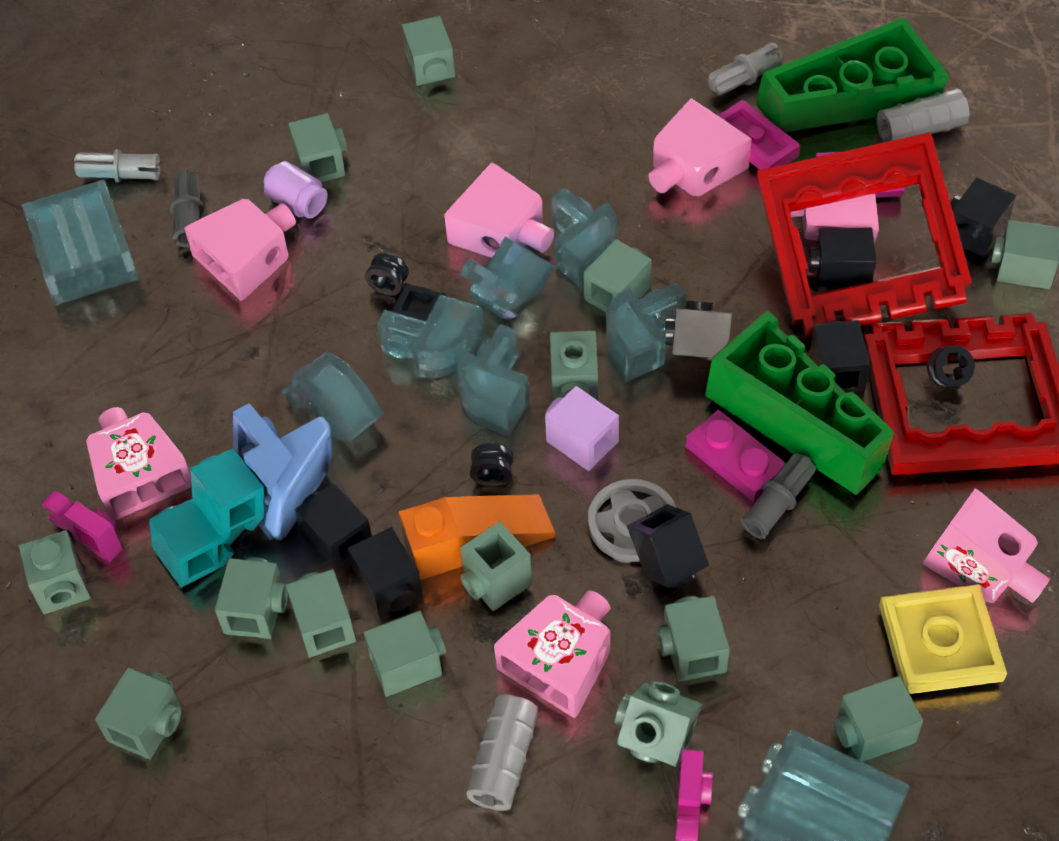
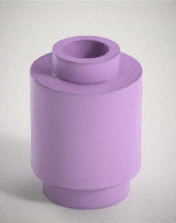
(295, 189)

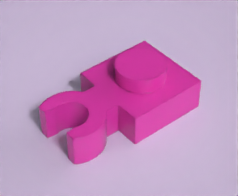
(89, 528)
(693, 790)

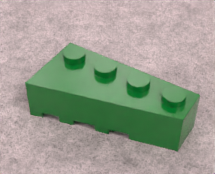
(851, 79)
(798, 404)

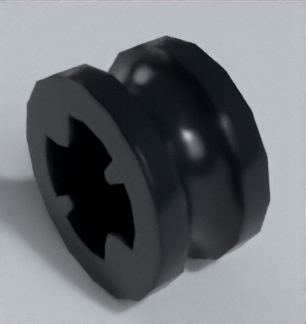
(387, 274)
(962, 373)
(491, 464)

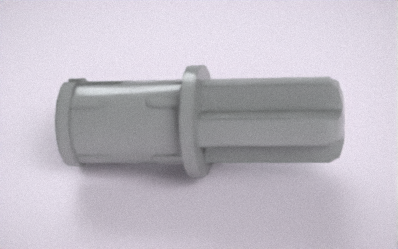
(744, 69)
(117, 165)

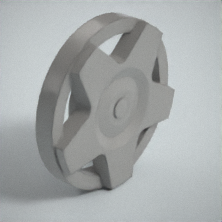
(624, 511)

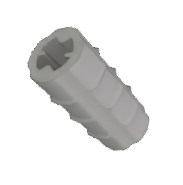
(924, 115)
(502, 752)

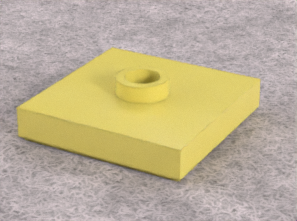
(942, 639)

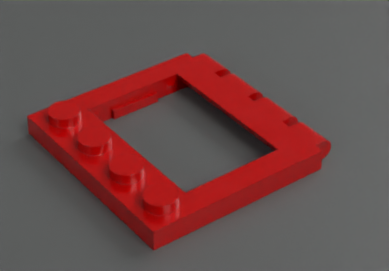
(855, 175)
(960, 445)

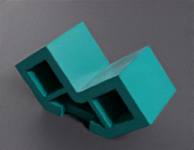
(198, 533)

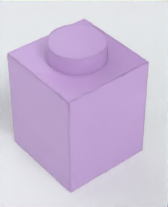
(581, 428)

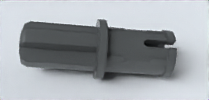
(186, 205)
(778, 495)

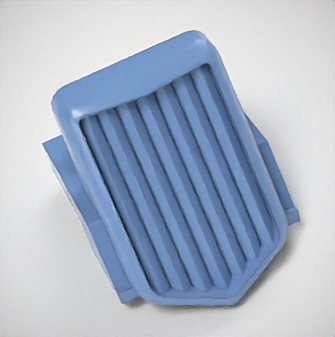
(285, 466)

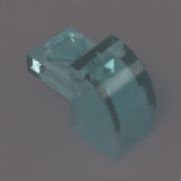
(584, 233)
(509, 280)
(636, 329)
(437, 342)
(488, 386)
(336, 394)

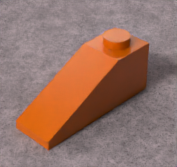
(440, 527)

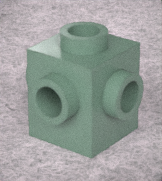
(657, 722)

